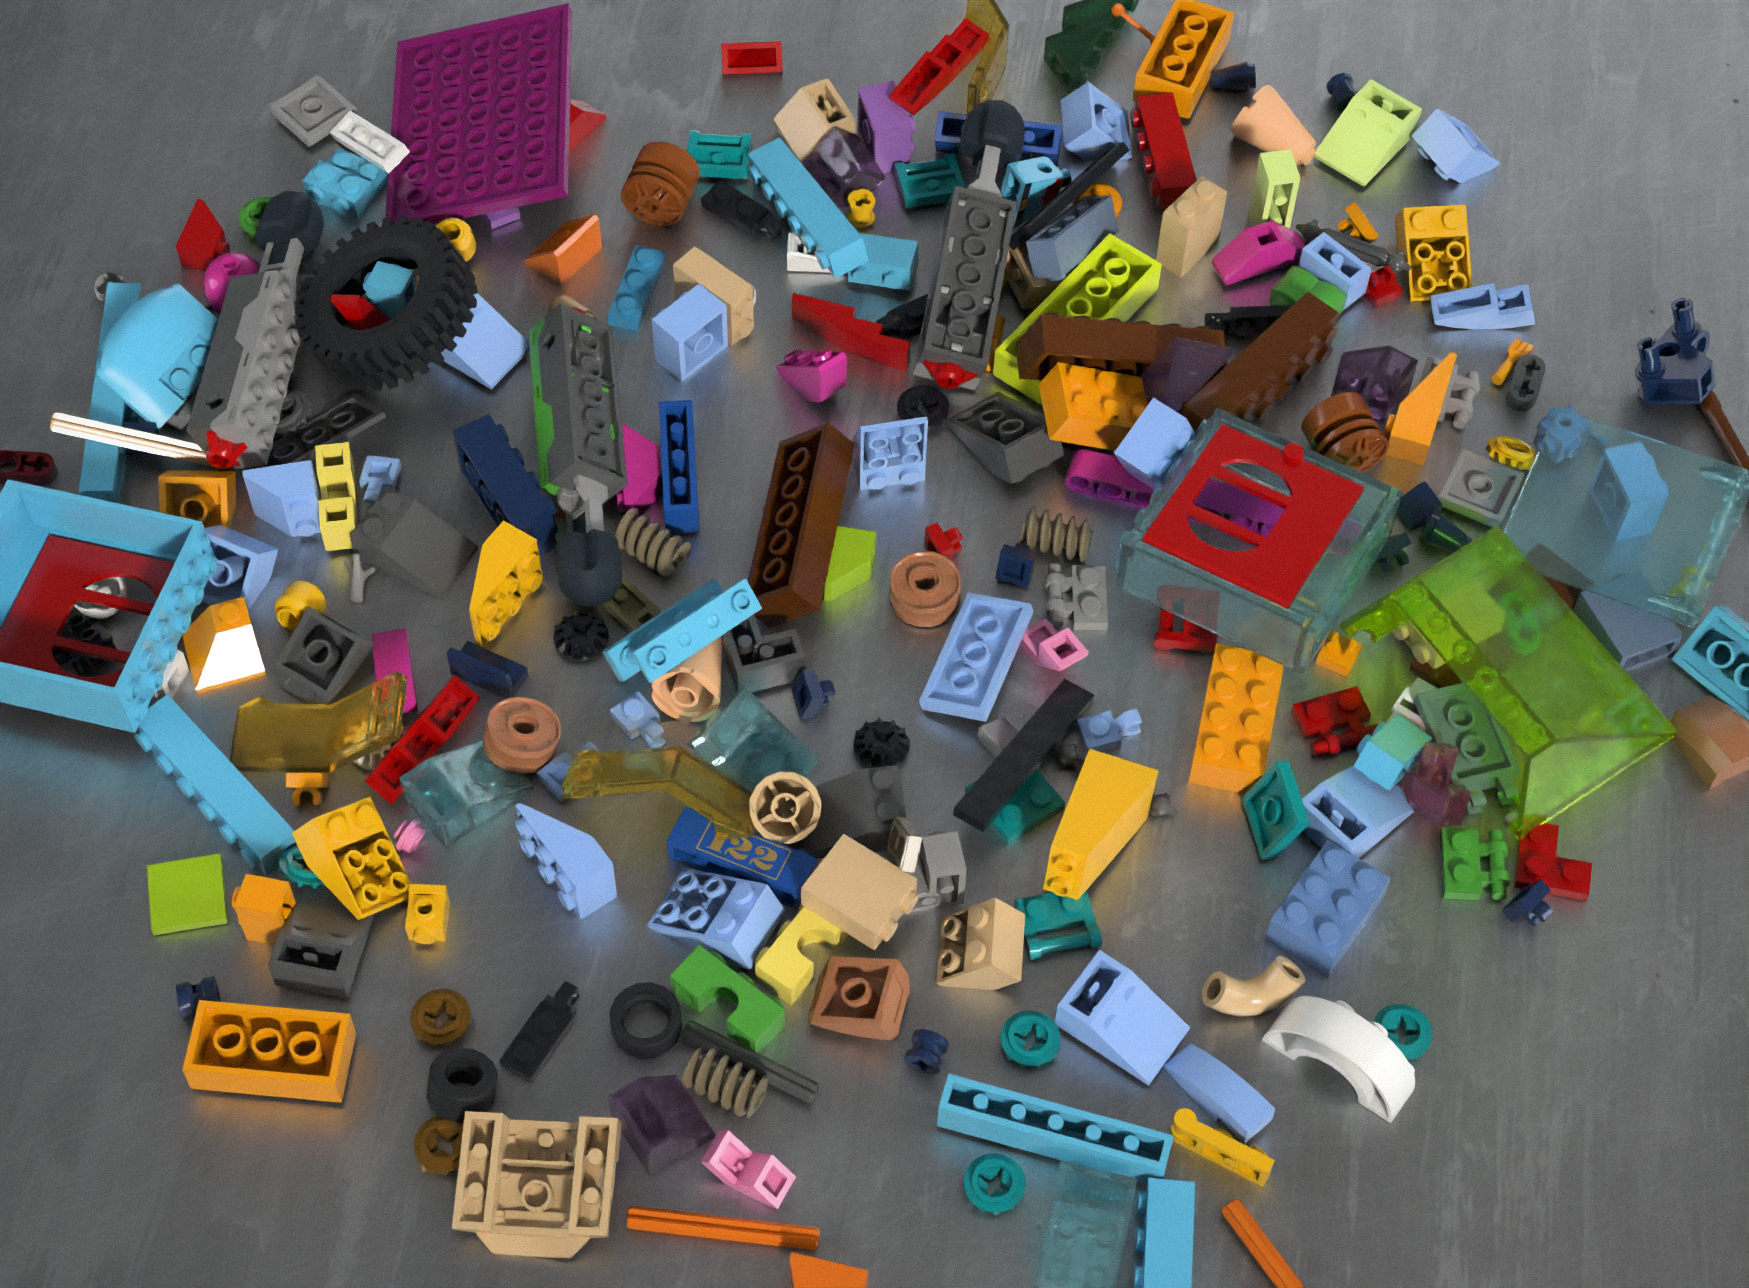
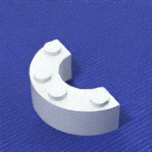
(1350, 1046)

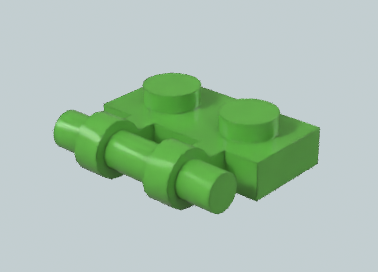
(1461, 864)

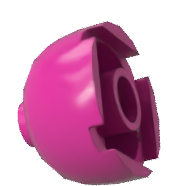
(219, 273)

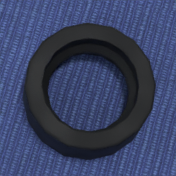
(636, 995)

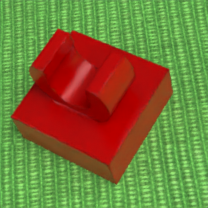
(1382, 287)
(942, 542)

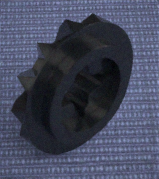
(931, 399)
(579, 648)
(879, 756)

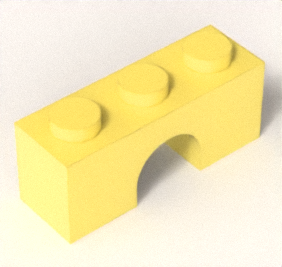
(338, 494)
(782, 966)

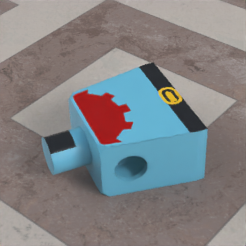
(1032, 185)

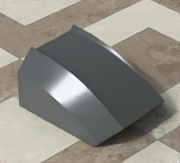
(320, 658)

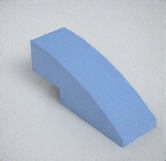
(1484, 307)
(1220, 1092)

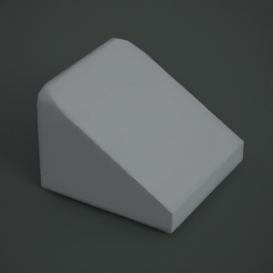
(996, 735)

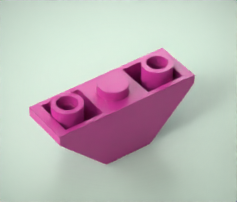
(1258, 252)
(814, 373)
(643, 472)

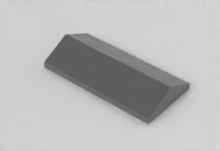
(327, 427)

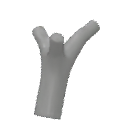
(357, 577)

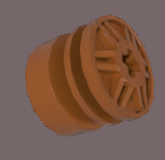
(660, 184)
(1345, 432)

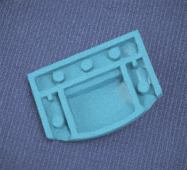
(158, 352)

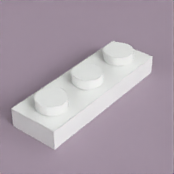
(369, 142)

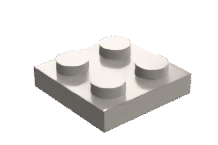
(311, 110)
(1480, 488)

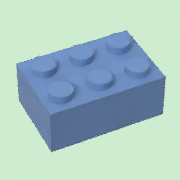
(1327, 908)

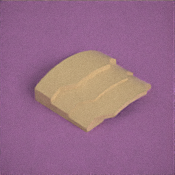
(536, 1183)

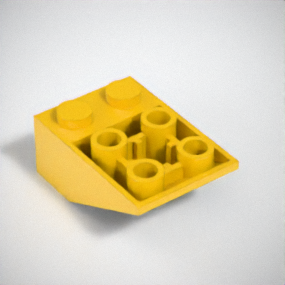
(1435, 248)
(504, 577)
(355, 858)

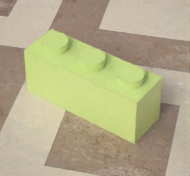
(1274, 188)

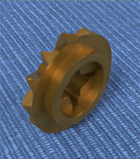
(431, 1006)
(427, 1143)

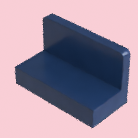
(487, 669)

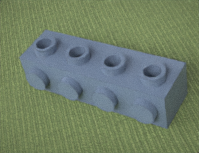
(1071, 237)

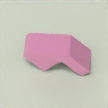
(1052, 648)
(750, 1173)

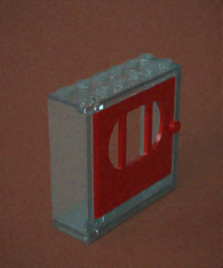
(1253, 591)

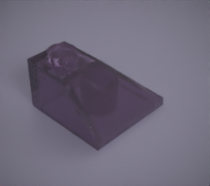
(1182, 371)

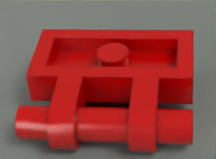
(1332, 713)

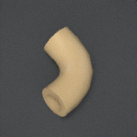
(1255, 994)

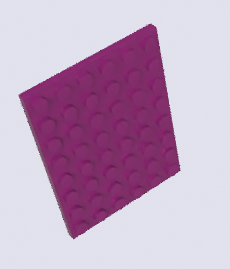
(482, 117)

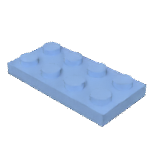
(976, 657)

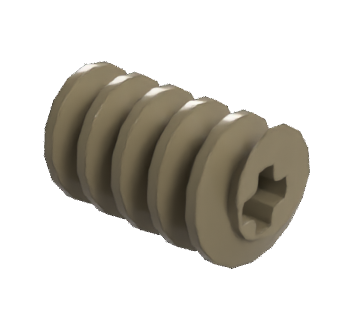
(1056, 533)
(650, 545)
(724, 1083)

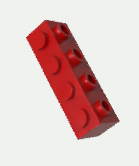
(1163, 146)

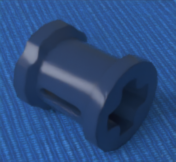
(1342, 88)

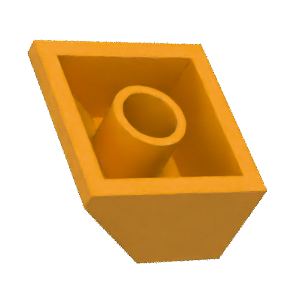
(199, 496)

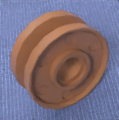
(921, 572)
(521, 735)

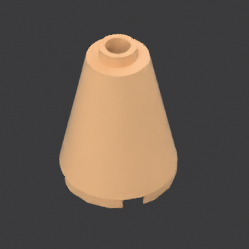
(1273, 126)
(692, 686)

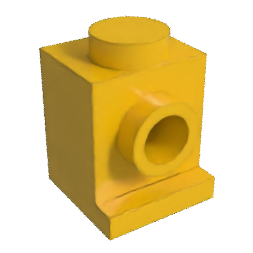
(427, 913)

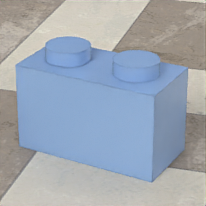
(1337, 266)

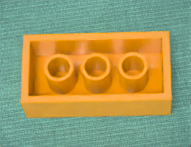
(1185, 53)
(1090, 405)
(1236, 720)
(269, 1051)

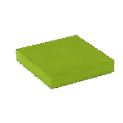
(187, 894)

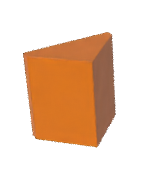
(567, 249)

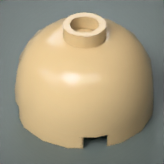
(785, 807)

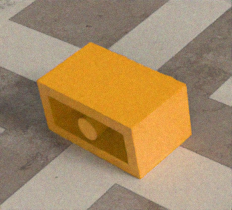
(263, 907)

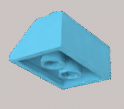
(1720, 657)

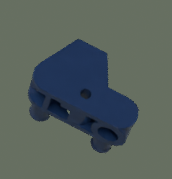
(1676, 364)

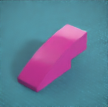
(393, 654)

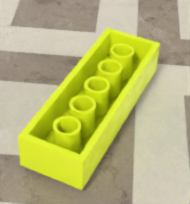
(1103, 286)

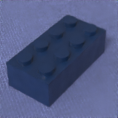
(503, 483)

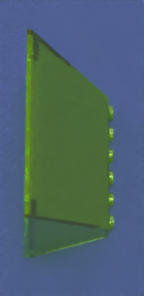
(1529, 669)

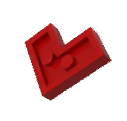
(1538, 861)

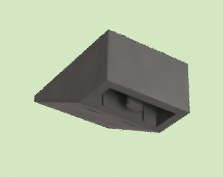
(319, 945)

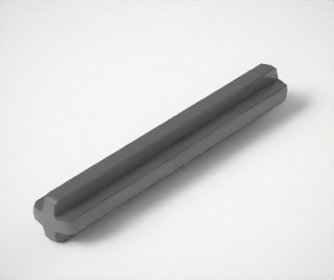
(778, 1074)

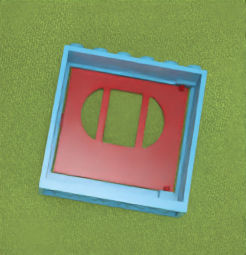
(48, 556)

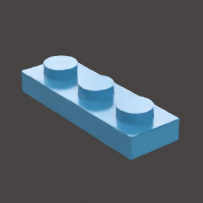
(636, 288)

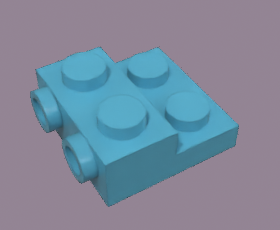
(345, 183)

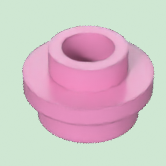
(409, 835)

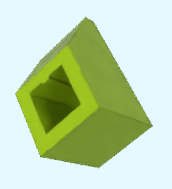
(850, 561)

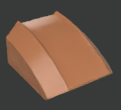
(1713, 739)
(861, 997)

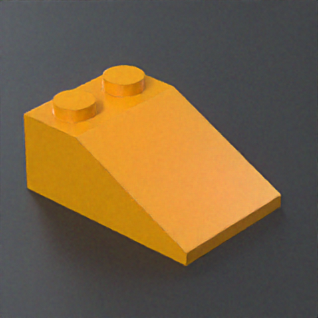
(1414, 425)

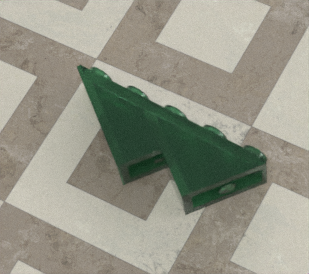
(1086, 32)

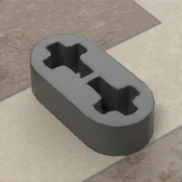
(1531, 384)

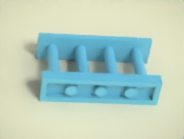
(682, 630)

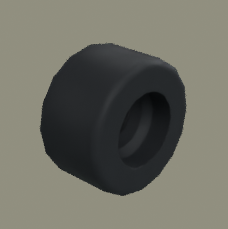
(461, 1066)

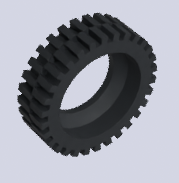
(414, 334)

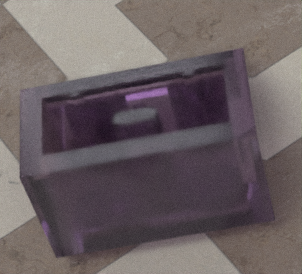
(843, 165)
(1379, 375)
(659, 1120)

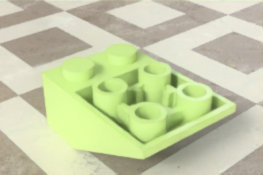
(1369, 133)

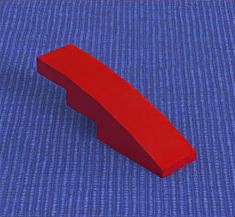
(940, 67)
(840, 327)
(423, 737)

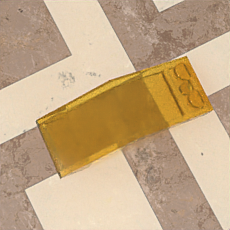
(993, 61)
(318, 735)
(667, 770)

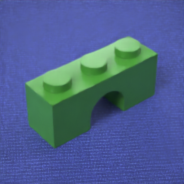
(707, 978)

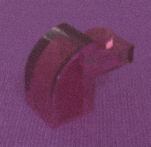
(1430, 788)

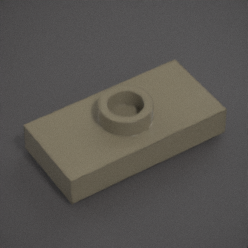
(904, 844)

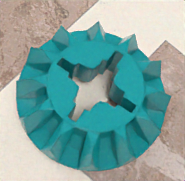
(292, 866)
(1413, 1022)
(1020, 1026)
(987, 1168)

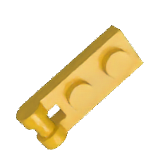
(1220, 1147)

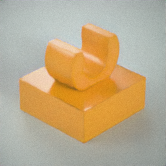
(1358, 223)
(1339, 653)
(307, 782)

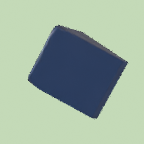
(1418, 506)

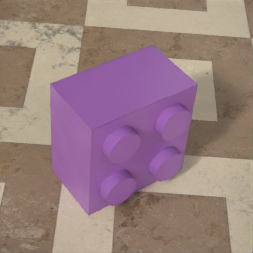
(884, 126)

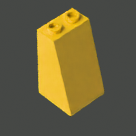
(1099, 820)

